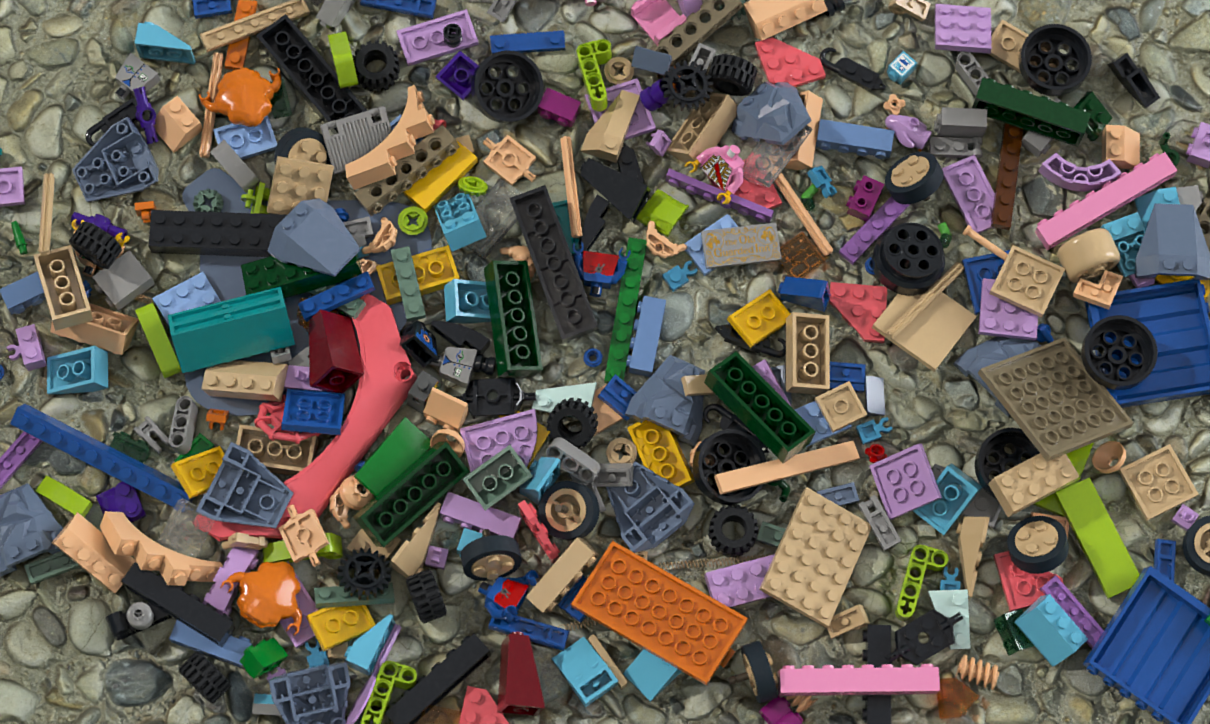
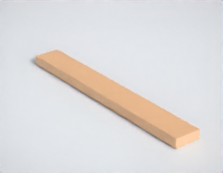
(796, 465)

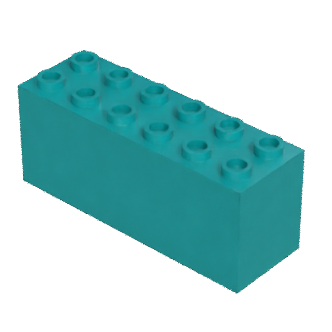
(231, 330)

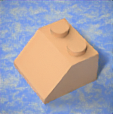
(176, 124)
(1121, 146)
(445, 410)

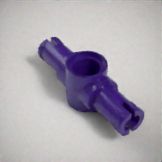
(142, 105)
(102, 222)

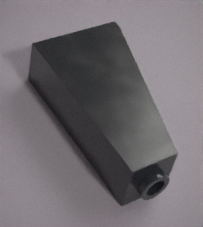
(620, 190)

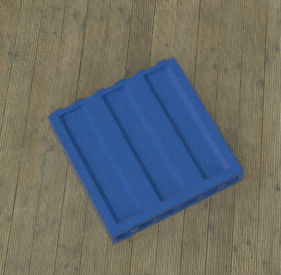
(1181, 330)
(1157, 649)

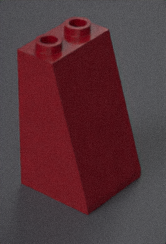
(333, 352)
(518, 678)

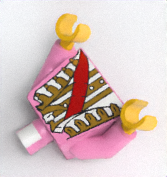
(722, 167)

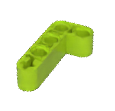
(589, 57)
(343, 59)
(158, 340)
(278, 551)
(915, 583)
(388, 682)

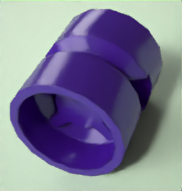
(652, 96)

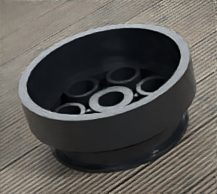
(1054, 38)
(525, 74)
(912, 279)
(1119, 329)
(733, 443)
(994, 446)

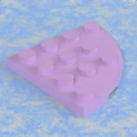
(491, 437)

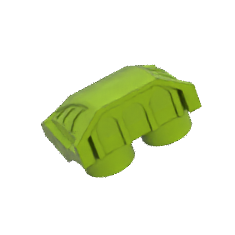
(663, 211)

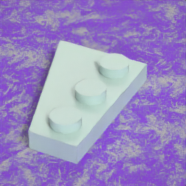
(548, 398)
(950, 603)

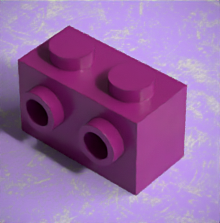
(559, 108)
(865, 198)

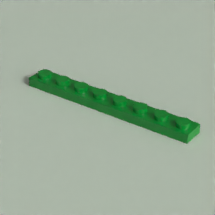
(626, 310)

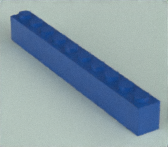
(99, 455)

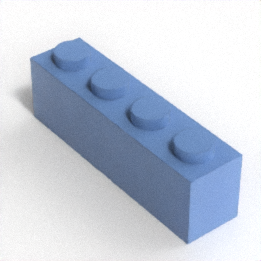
(855, 139)
(23, 294)
(647, 336)
(230, 652)

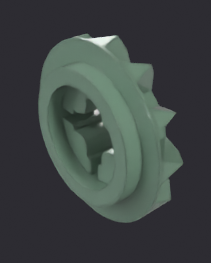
(217, 203)

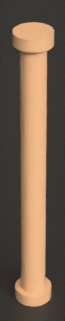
(984, 242)

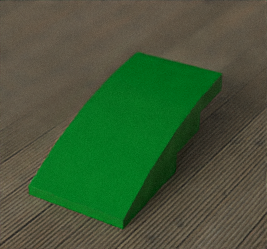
(393, 457)

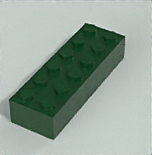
(1032, 112)
(293, 280)
(513, 318)
(759, 407)
(411, 494)

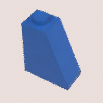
(805, 292)

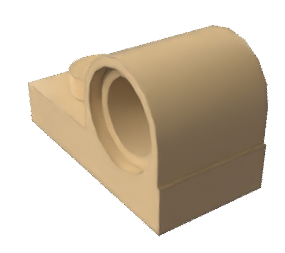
(915, 8)
(848, 620)

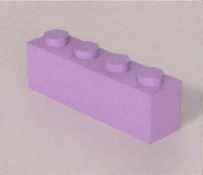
(473, 516)

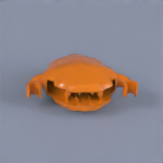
(244, 96)
(268, 595)

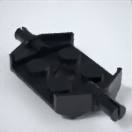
(508, 401)
(939, 632)

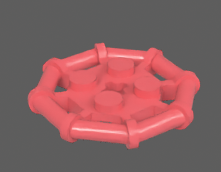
(276, 410)

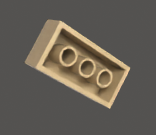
(63, 288)
(807, 353)
(277, 455)
(1032, 482)

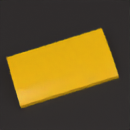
(441, 179)
(432, 271)
(661, 452)

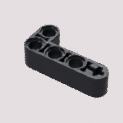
(121, 627)

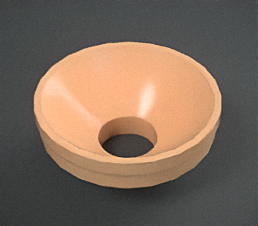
(440, 436)
(1106, 454)
(351, 496)

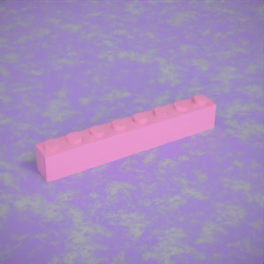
(1105, 201)
(858, 681)

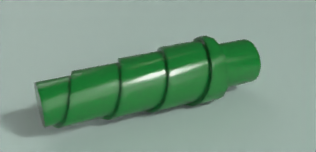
(19, 238)

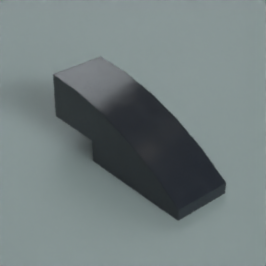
(1134, 80)
(594, 222)
(461, 336)

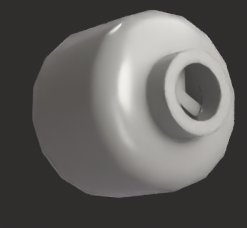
(141, 622)

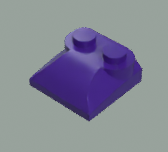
(458, 75)
(122, 499)

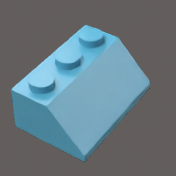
(1145, 203)
(1051, 630)

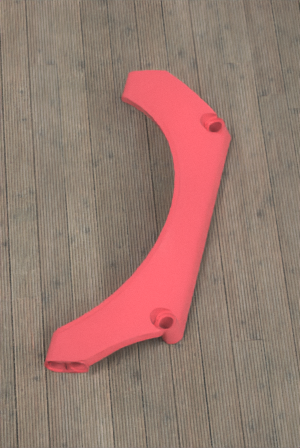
(377, 400)

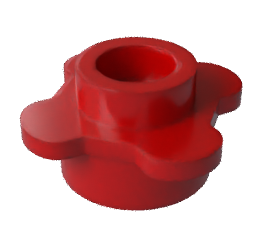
(875, 453)

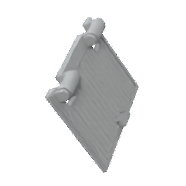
(355, 136)

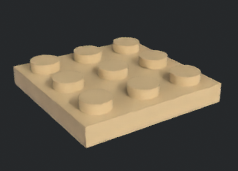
(298, 181)
(1027, 281)
(1158, 482)

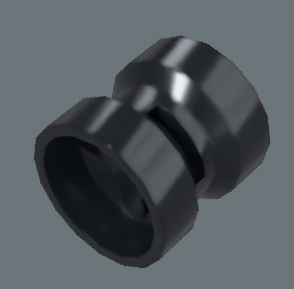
(834, 6)
(452, 39)
(484, 364)

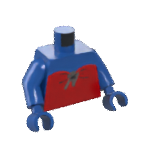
(599, 269)
(507, 595)

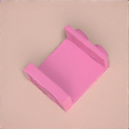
(656, 18)

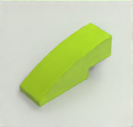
(63, 497)

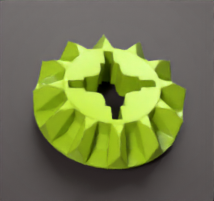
(472, 185)
(412, 212)

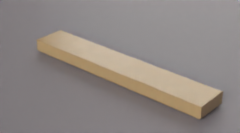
(252, 24)

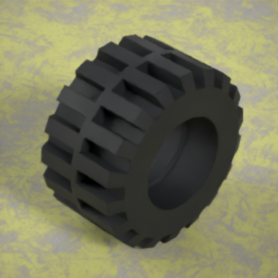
(373, 52)
(732, 75)
(95, 245)
(578, 410)
(737, 515)
(426, 596)
(204, 677)

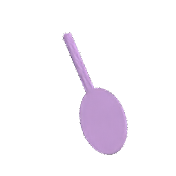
(367, 689)

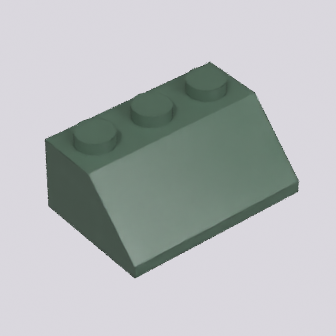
(497, 477)

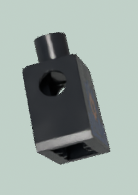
(419, 343)

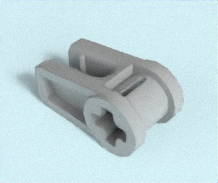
(149, 428)

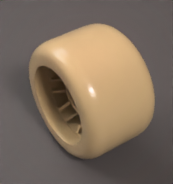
(1088, 255)

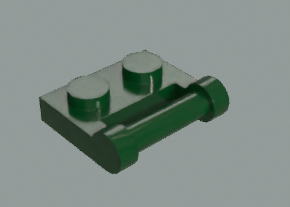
(1099, 115)

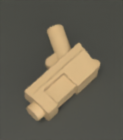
(245, 541)

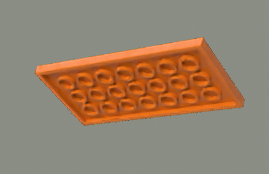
(659, 612)

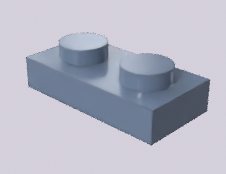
(841, 495)

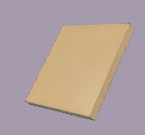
(932, 332)

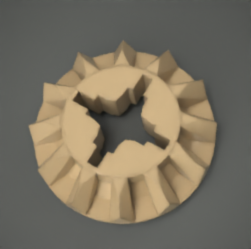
(618, 63)
(616, 445)

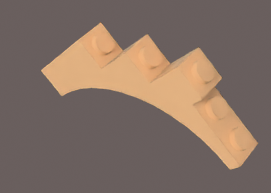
(399, 144)
(150, 555)

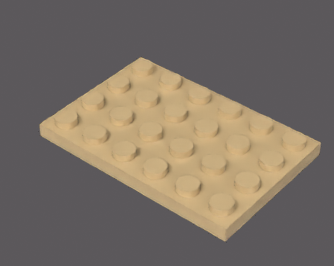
(816, 557)

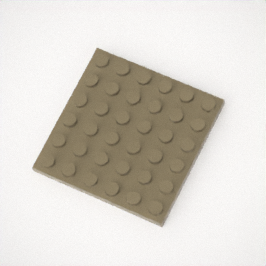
(1055, 399)

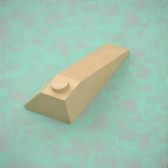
(610, 130)
(971, 537)
(412, 554)

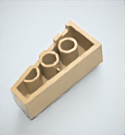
(562, 575)

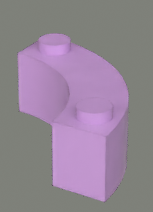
(1078, 178)
(238, 560)

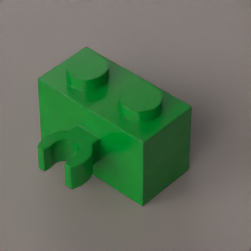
(263, 657)

